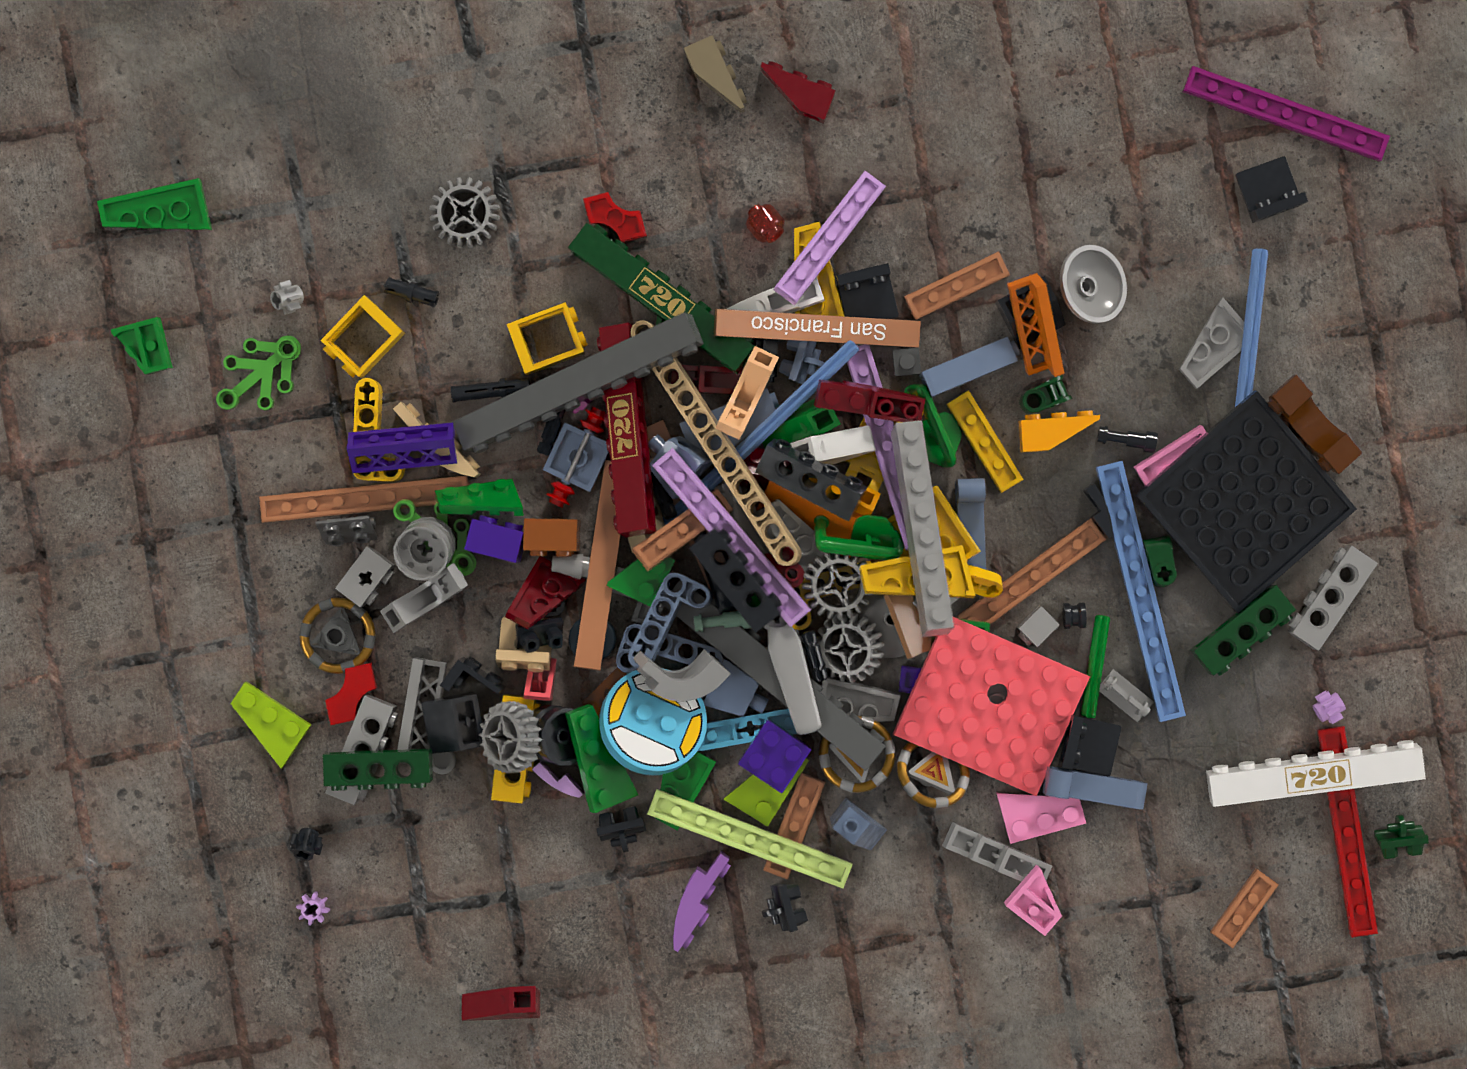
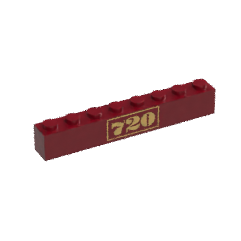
(628, 447)

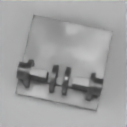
(345, 530)

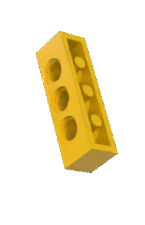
(503, 788)

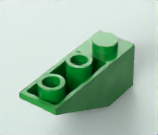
(804, 423)

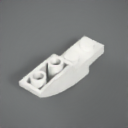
(773, 302)

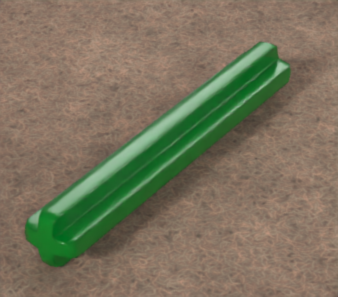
(1095, 666)

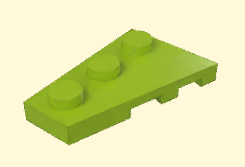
(270, 722)
(759, 798)

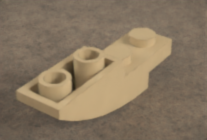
(464, 465)

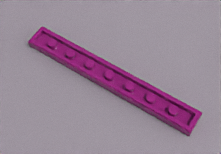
(1286, 113)

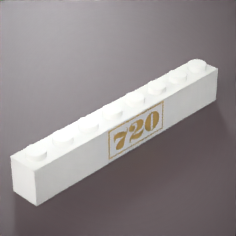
(1315, 774)

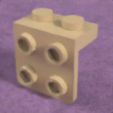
(512, 659)

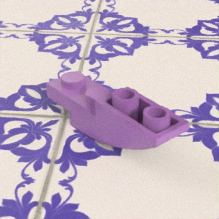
(691, 908)

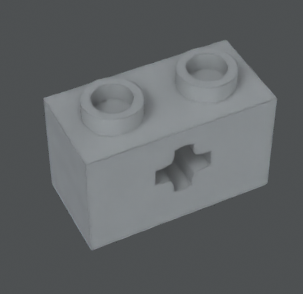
(352, 583)

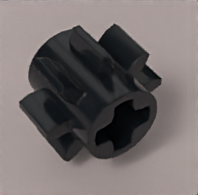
(306, 844)

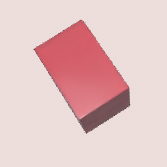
(541, 684)

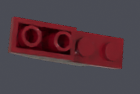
(869, 400)

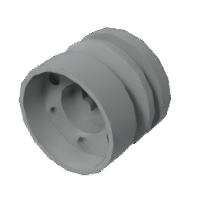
(412, 555)

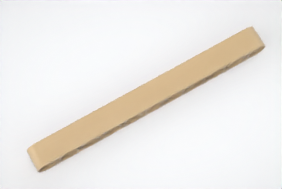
(720, 456)

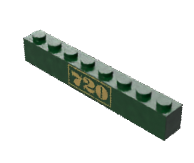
(656, 293)

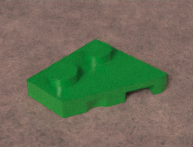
(146, 344)
(640, 583)

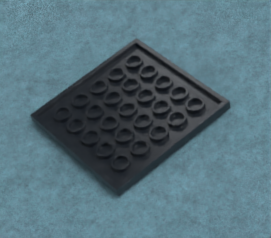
(1246, 501)

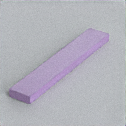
(829, 238)

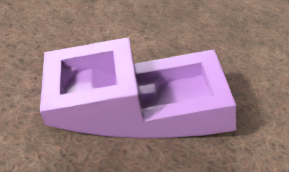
(565, 784)

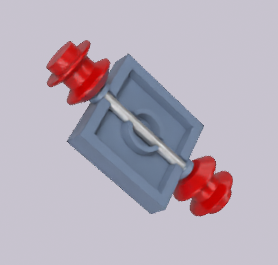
(577, 457)

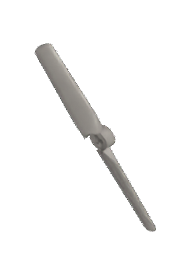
(786, 653)

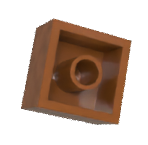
(551, 535)

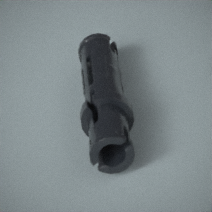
(460, 393)

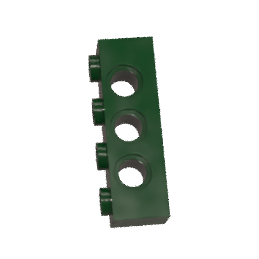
(1207, 649)
(419, 760)

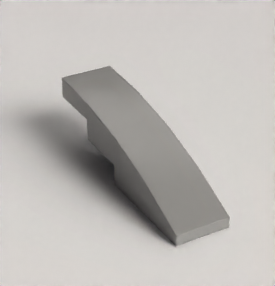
(992, 853)

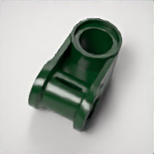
(1048, 393)
(1160, 555)

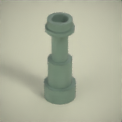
(728, 620)

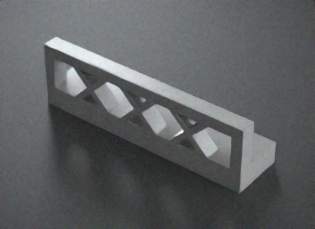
(412, 701)

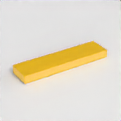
(984, 442)

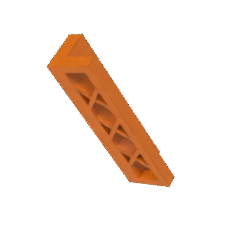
(1045, 325)

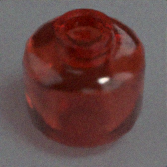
(765, 223)

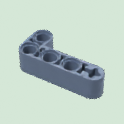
(970, 509)
(665, 622)
(670, 652)
(1094, 787)

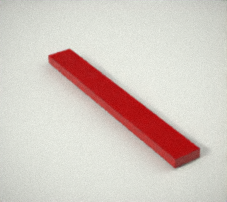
(1349, 845)

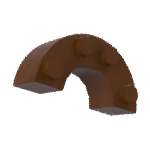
(1311, 427)

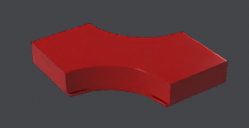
(625, 223)
(345, 703)

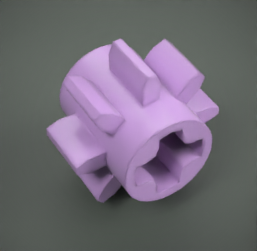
(1329, 707)
(309, 902)

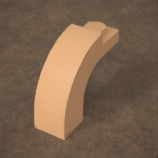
(747, 393)

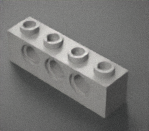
(1360, 569)
(369, 709)

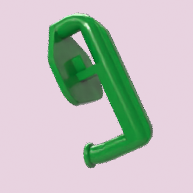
(940, 430)
(870, 538)

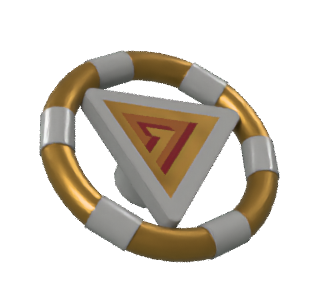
(933, 772)
(860, 773)

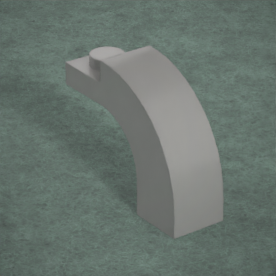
(424, 598)
(684, 684)

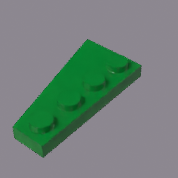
(165, 207)
(602, 776)

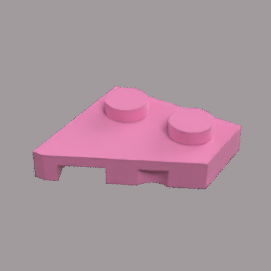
(1035, 902)

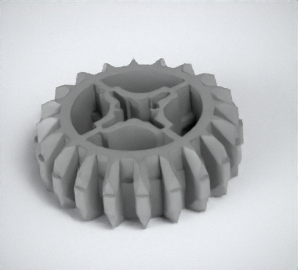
(473, 203)
(826, 588)
(848, 636)
(510, 737)

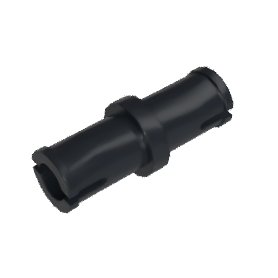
(411, 292)

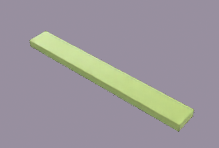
(749, 838)

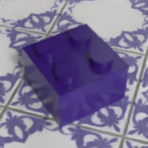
(495, 540)
(774, 755)

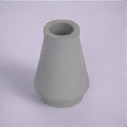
(574, 566)

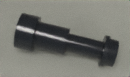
(1145, 441)

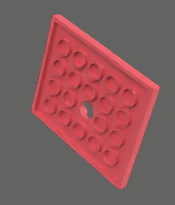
(1002, 740)

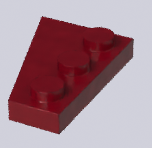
(541, 593)

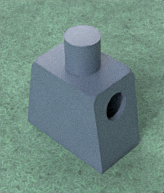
(692, 455)
(736, 693)

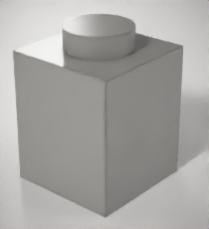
(1036, 627)

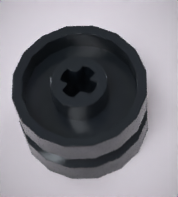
(557, 741)

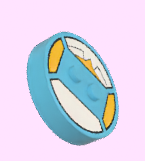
(648, 730)

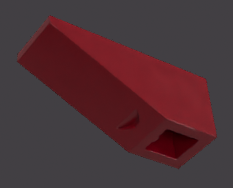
(805, 96)
(502, 1003)

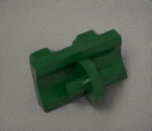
(1400, 835)

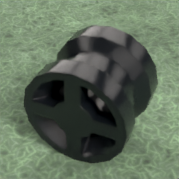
(1074, 615)

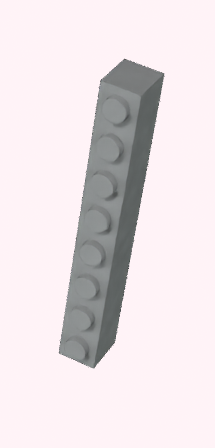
(922, 529)

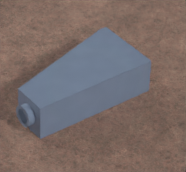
(969, 366)
(763, 410)
(856, 825)

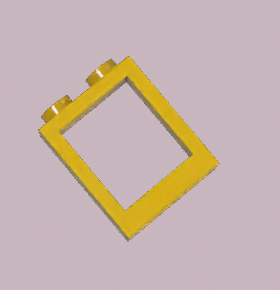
(377, 314)
(522, 348)

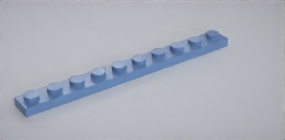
(1141, 592)

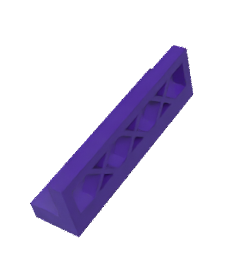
(400, 443)

